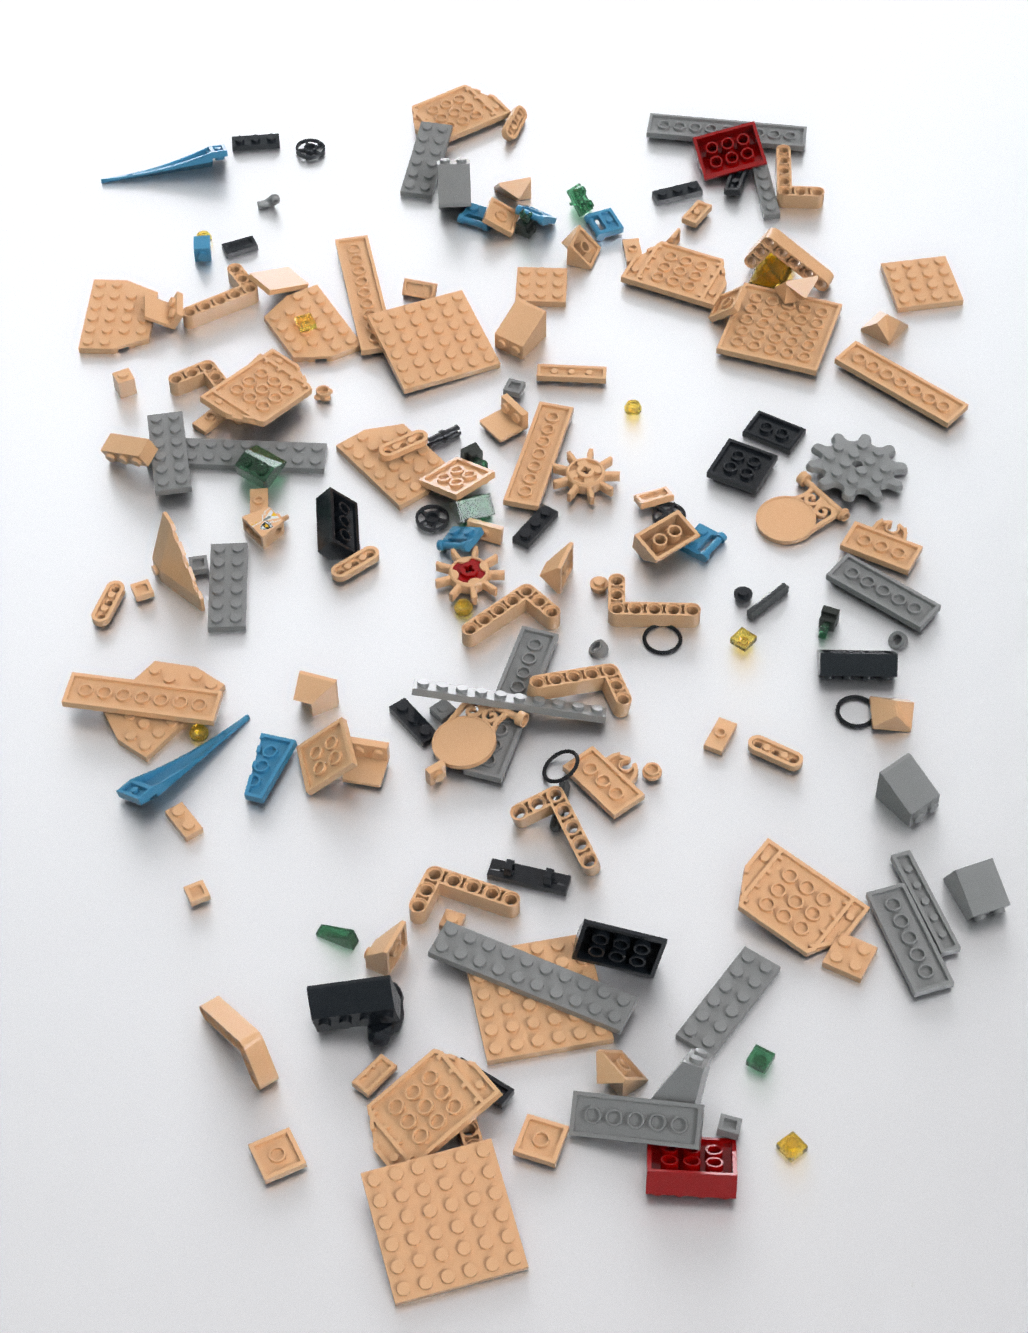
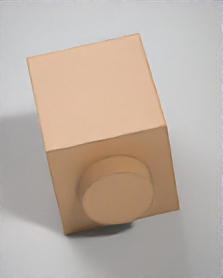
(124, 383)

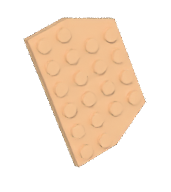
(462, 108)
(678, 274)
(115, 317)
(329, 341)
(259, 390)
(395, 478)
(149, 735)
(796, 901)
(428, 1106)

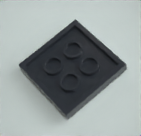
(742, 466)

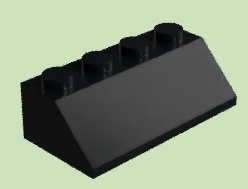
(337, 525)
(857, 663)
(354, 1003)

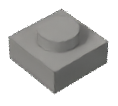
(514, 388)
(199, 564)
(442, 710)
(729, 1126)

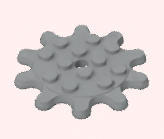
(872, 476)

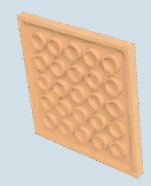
(780, 333)
(433, 341)
(523, 1028)
(443, 1221)

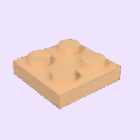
(500, 217)
(728, 304)
(849, 957)
(541, 1140)
(277, 1155)

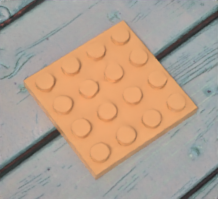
(921, 284)

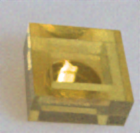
(305, 322)
(743, 639)
(792, 1146)

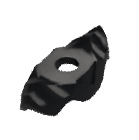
(380, 1033)

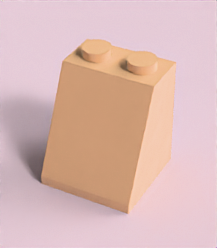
(521, 329)

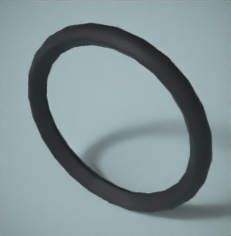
(658, 651)
(844, 721)
(566, 776)

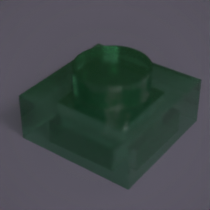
(760, 1059)

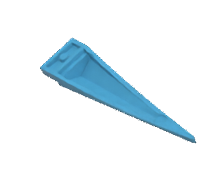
(196, 160)
(153, 783)

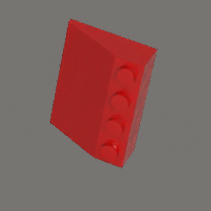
(729, 151)
(693, 1172)

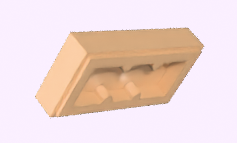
(631, 248)
(419, 288)
(208, 422)
(653, 497)
(258, 499)
(492, 532)
(720, 736)
(374, 1075)

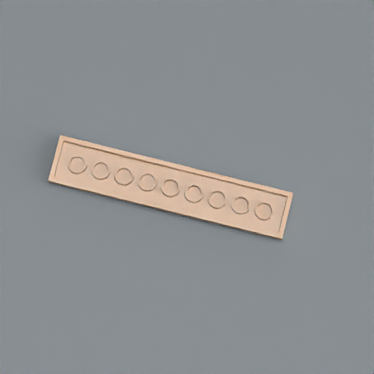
(361, 288)

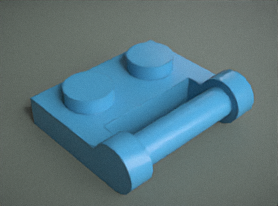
(537, 215)
(473, 216)
(609, 222)
(460, 538)
(695, 547)

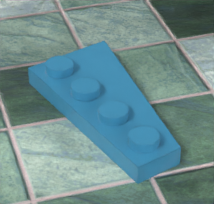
(269, 763)

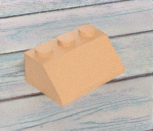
(664, 537)

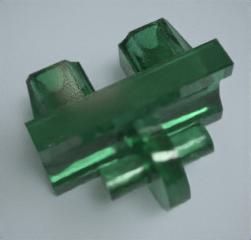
(579, 199)

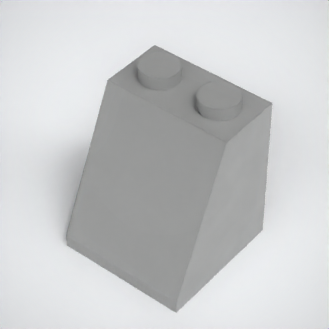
(454, 183)
(907, 790)
(978, 890)
(687, 1079)

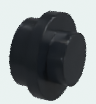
(743, 594)

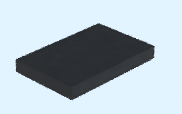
(774, 432)

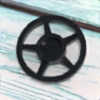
(310, 149)
(665, 512)
(432, 518)

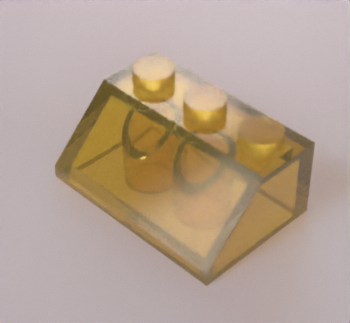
(770, 272)

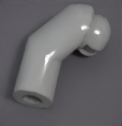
(272, 200)

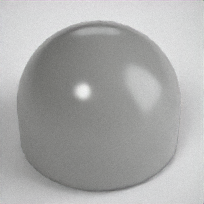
(898, 634)
(602, 649)

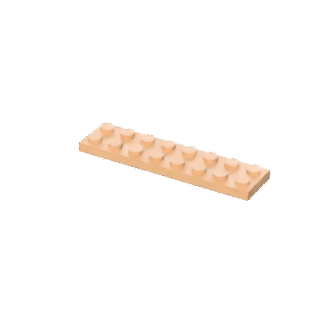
(901, 384)
(538, 456)
(142, 698)

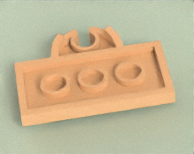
(882, 546)
(606, 780)

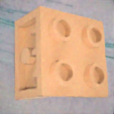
(163, 312)
(507, 421)
(372, 762)

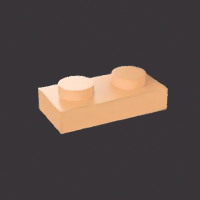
(696, 214)
(184, 822)

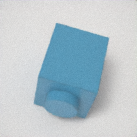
(202, 248)

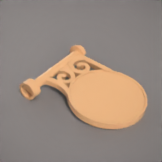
(792, 518)
(471, 740)

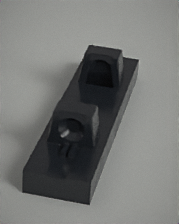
(529, 877)

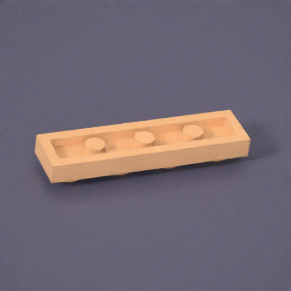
(571, 373)

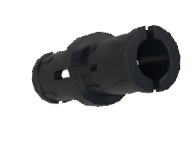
(443, 436)

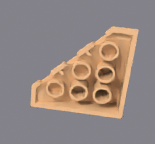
(172, 565)

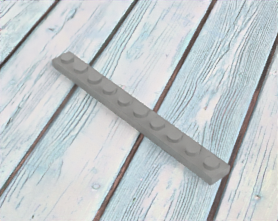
(509, 701)

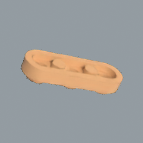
(514, 123)
(403, 445)
(361, 560)
(108, 603)
(785, 758)

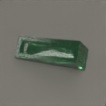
(338, 935)

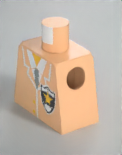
(265, 525)

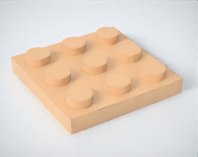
(542, 286)
(457, 478)
(326, 756)

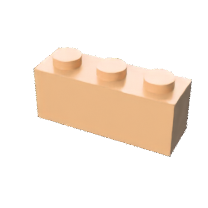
(129, 450)

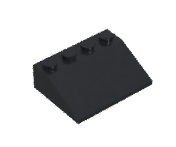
(618, 948)

